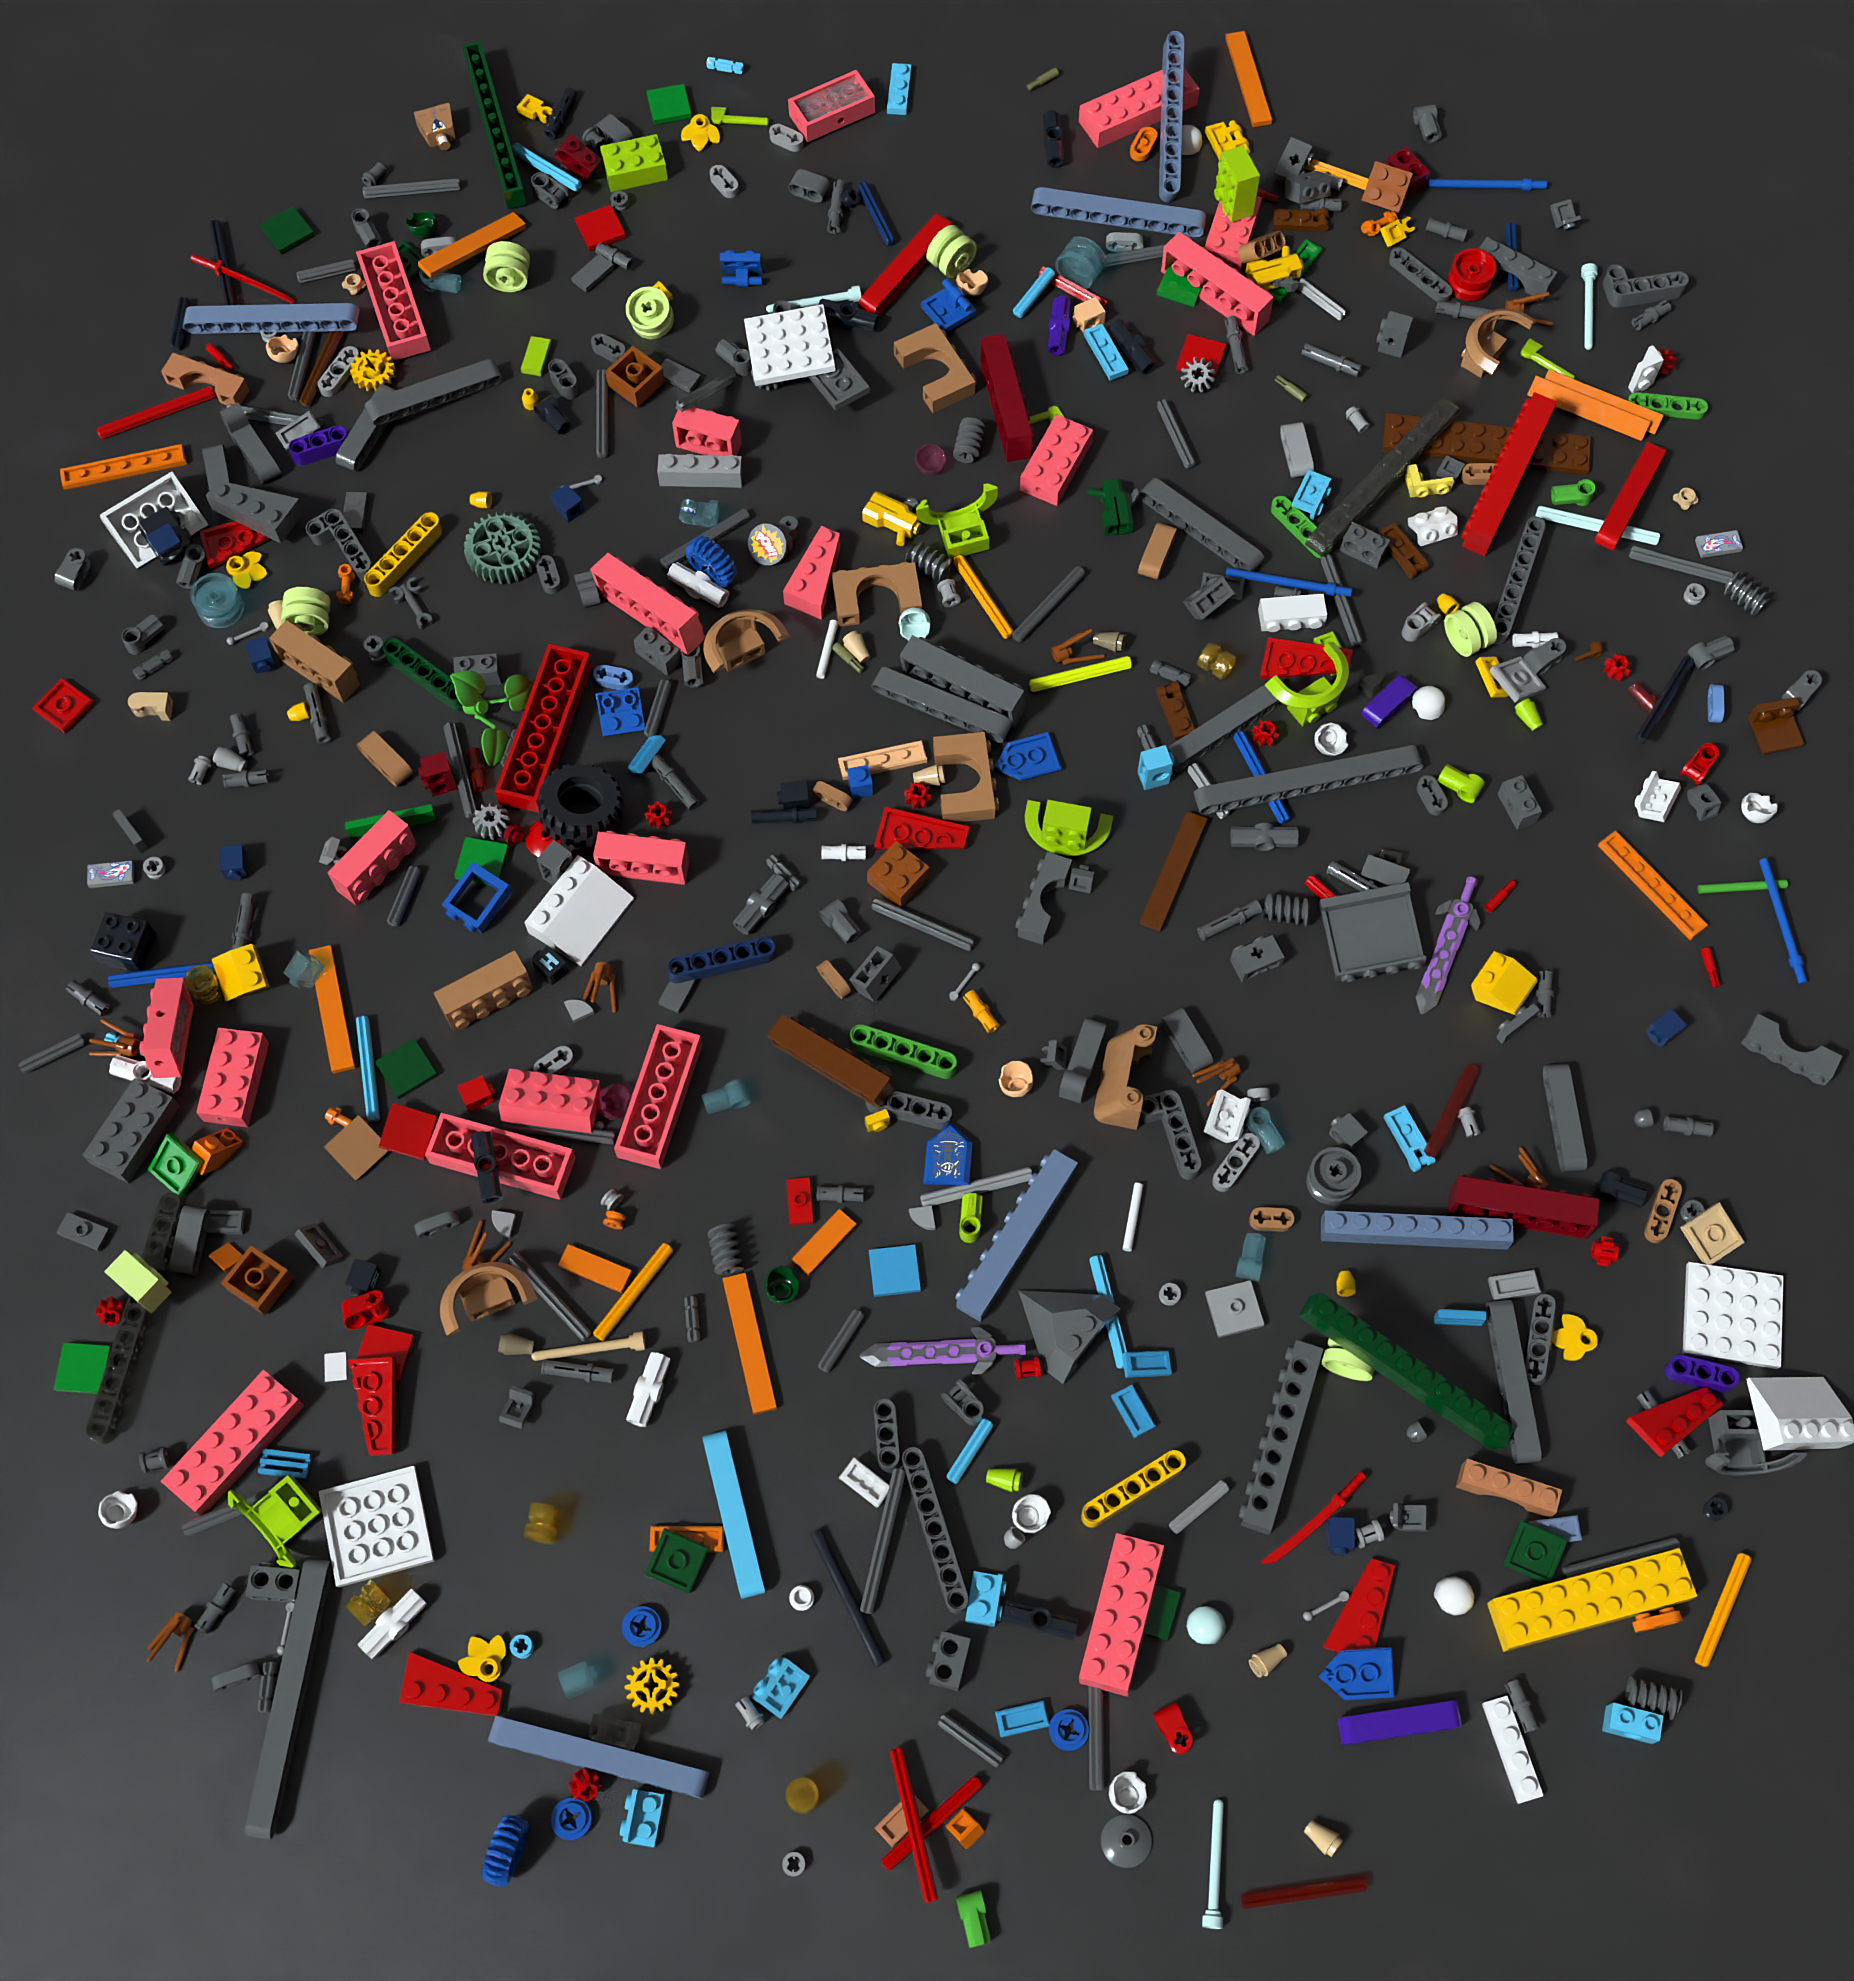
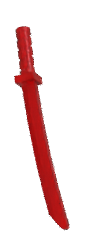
(219, 268)
(1322, 1516)

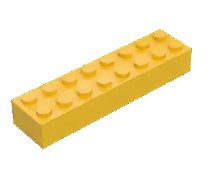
(1591, 1599)

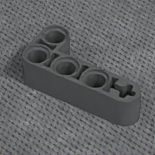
(1642, 290)
(249, 443)
(338, 531)
(1082, 1060)
(912, 1102)
(1174, 1135)

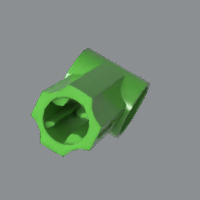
(1573, 493)
(972, 1912)

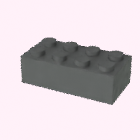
(131, 1130)

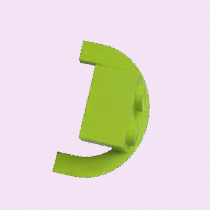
(962, 529)
(1317, 697)
(1065, 828)
(279, 1514)

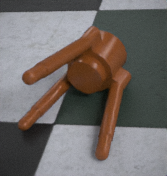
(1518, 304)
(1062, 651)
(601, 976)
(126, 1045)
(1224, 1069)
(1534, 1179)
(473, 1258)
(177, 1625)

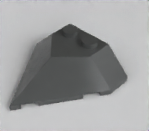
(1065, 1326)

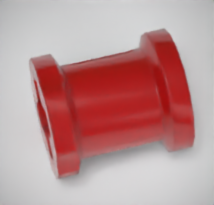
(1027, 1368)

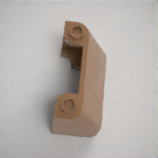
(1115, 1101)

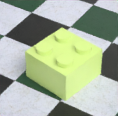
(139, 1280)

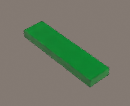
(1308, 253)
(411, 816)

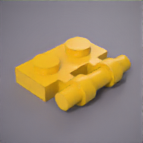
(1221, 138)

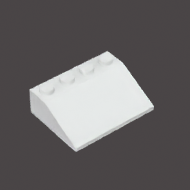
(124, 517)
(578, 911)
(1799, 1414)

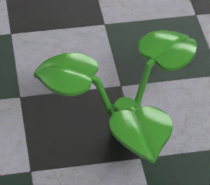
(468, 688)

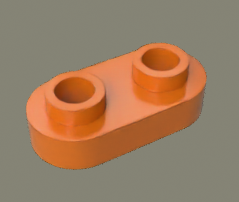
(1141, 147)
(1667, 1617)

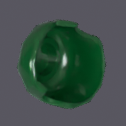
(421, 224)
(781, 1285)

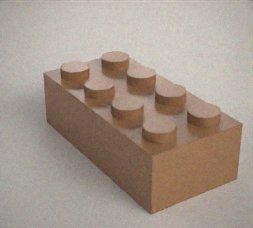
(315, 661)
(484, 991)

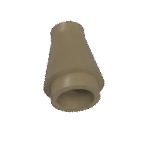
(1110, 640)
(514, 1345)

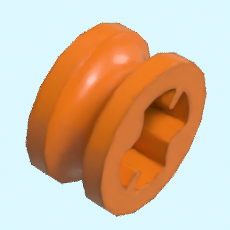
(614, 1220)

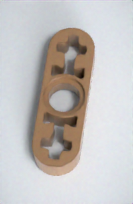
(1651, 1223)

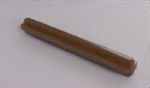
(320, 367)

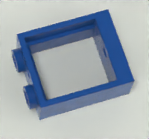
(492, 908)

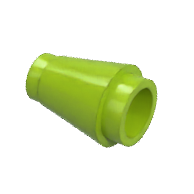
(1529, 714)
(1005, 1478)

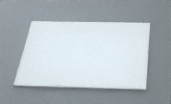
(335, 1366)

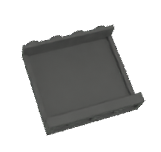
(1372, 932)

